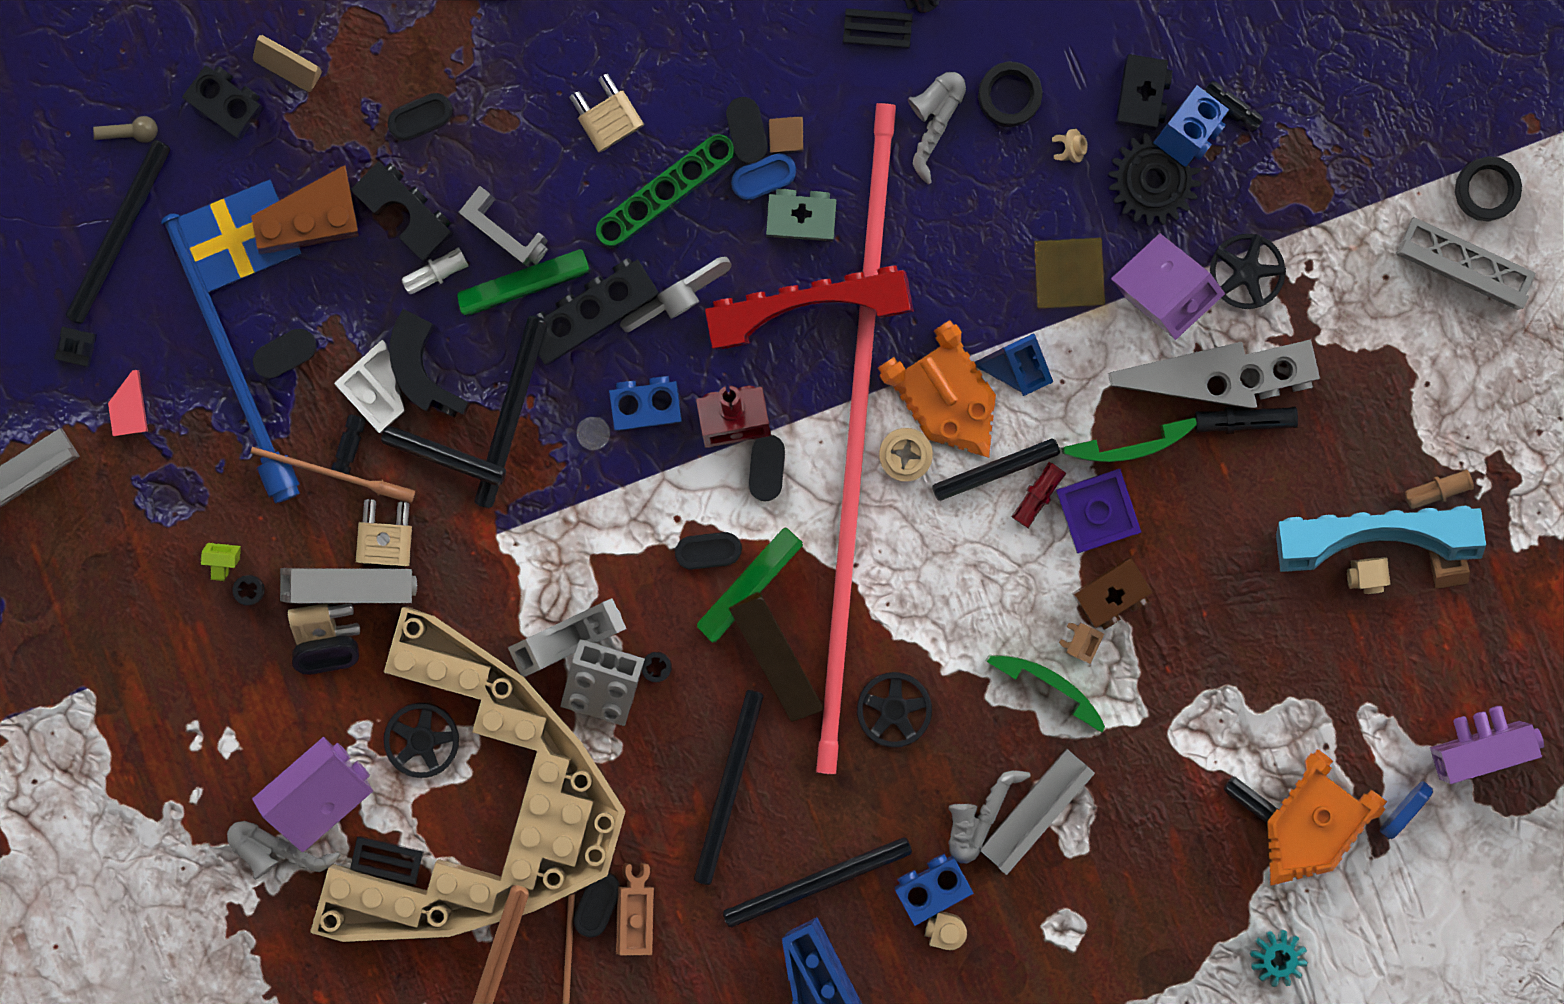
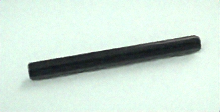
(118, 232)
(512, 404)
(728, 787)
(817, 882)

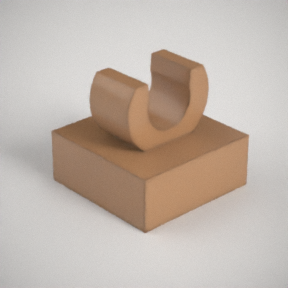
(1084, 642)

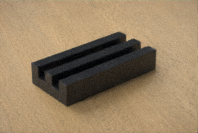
(881, 15)
(415, 866)

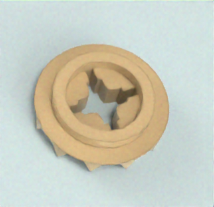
(919, 445)

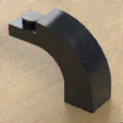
(406, 360)

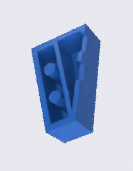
(815, 968)

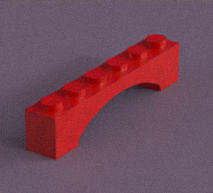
(734, 323)

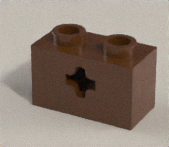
(1093, 594)

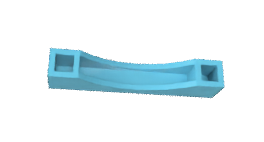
(1449, 533)

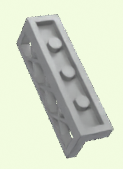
(1462, 274)
(35, 465)
(1036, 811)

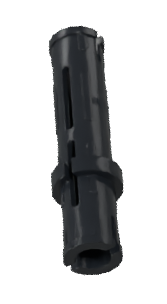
(1246, 419)

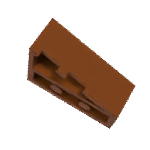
(308, 216)

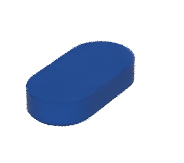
(763, 176)
(1406, 810)

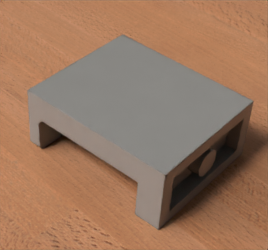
(474, 213)

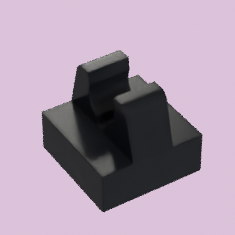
(75, 346)

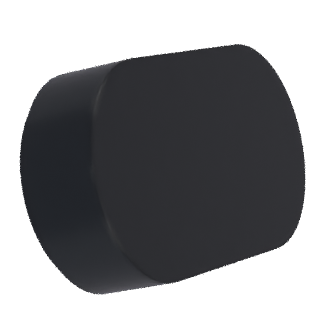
(420, 116)
(746, 130)
(285, 353)
(766, 468)
(708, 550)
(325, 655)
(596, 906)

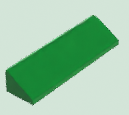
(523, 282)
(753, 579)

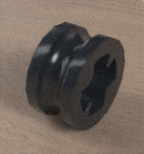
(249, 579)
(664, 672)

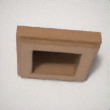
(786, 135)
(1447, 572)

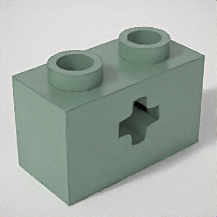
(783, 225)

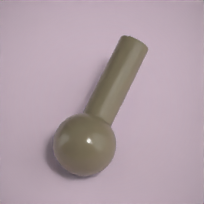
(142, 129)

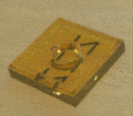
(1069, 273)

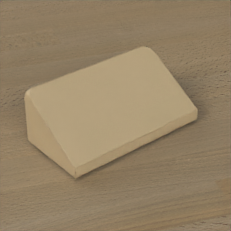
(286, 63)

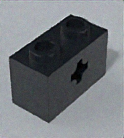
(1136, 73)

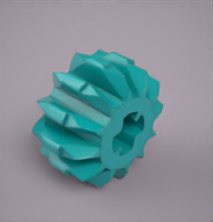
(1289, 962)

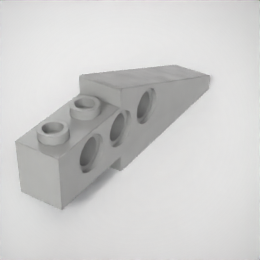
(1189, 374)

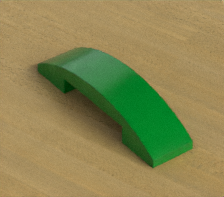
(1170, 434)
(1083, 709)

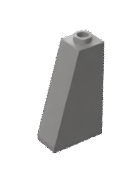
(347, 585)

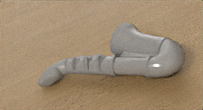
(940, 100)
(970, 832)
(256, 846)

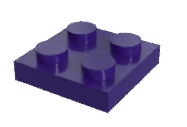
(1098, 511)

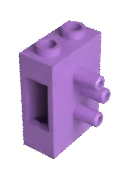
(1168, 286)
(1487, 749)
(313, 793)

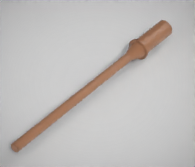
(379, 487)
(568, 948)

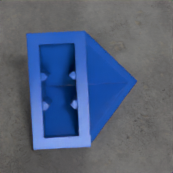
(1018, 365)

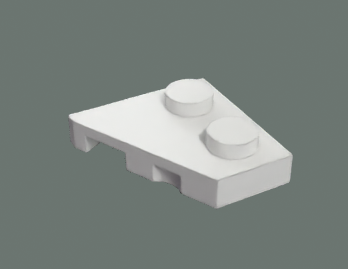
(374, 388)

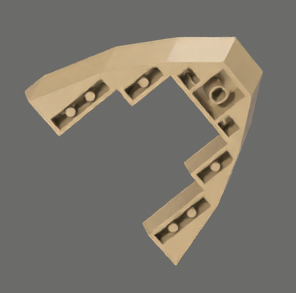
(563, 826)

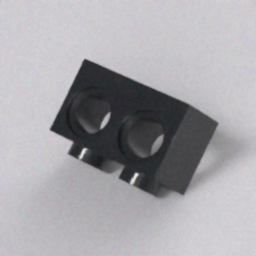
(220, 107)

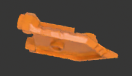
(946, 393)
(1316, 823)

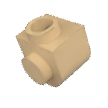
(1369, 574)
(946, 931)

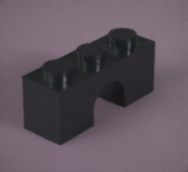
(382, 188)

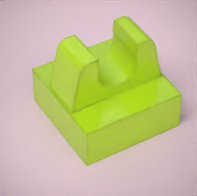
(220, 558)

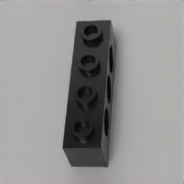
(640, 292)

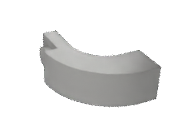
(564, 637)

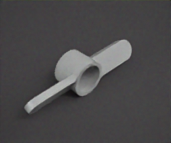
(679, 296)

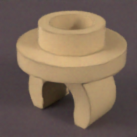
(1074, 146)

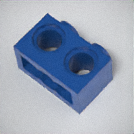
(1191, 126)
(646, 413)
(937, 896)

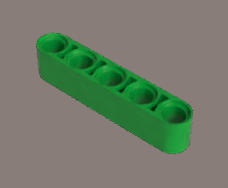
(672, 175)

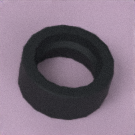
(1031, 80)
(1514, 188)

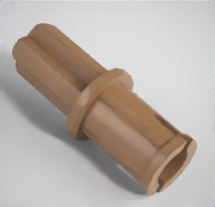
(1439, 489)

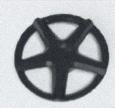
(1248, 270)
(894, 709)
(421, 740)

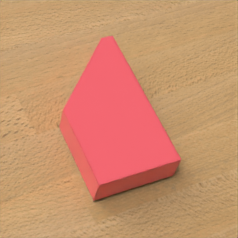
(128, 408)

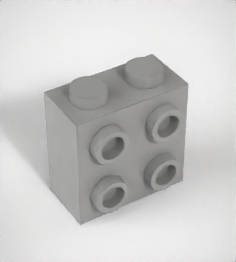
(602, 682)

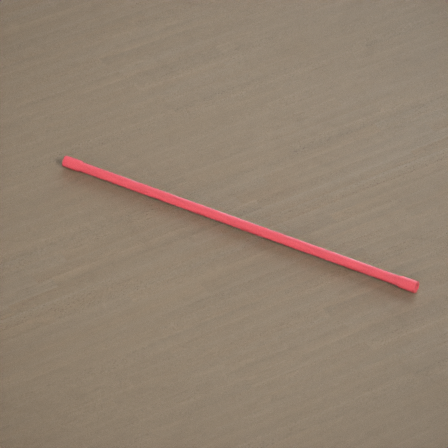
(828, 744)

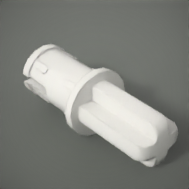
(435, 271)

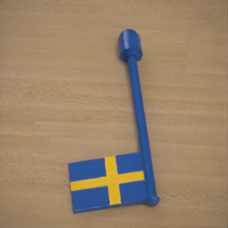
(216, 250)

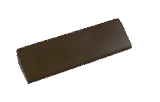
(775, 657)

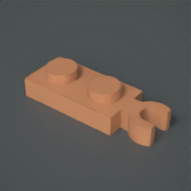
(635, 913)

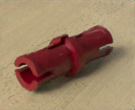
(1038, 494)

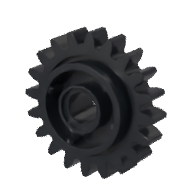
(1141, 197)

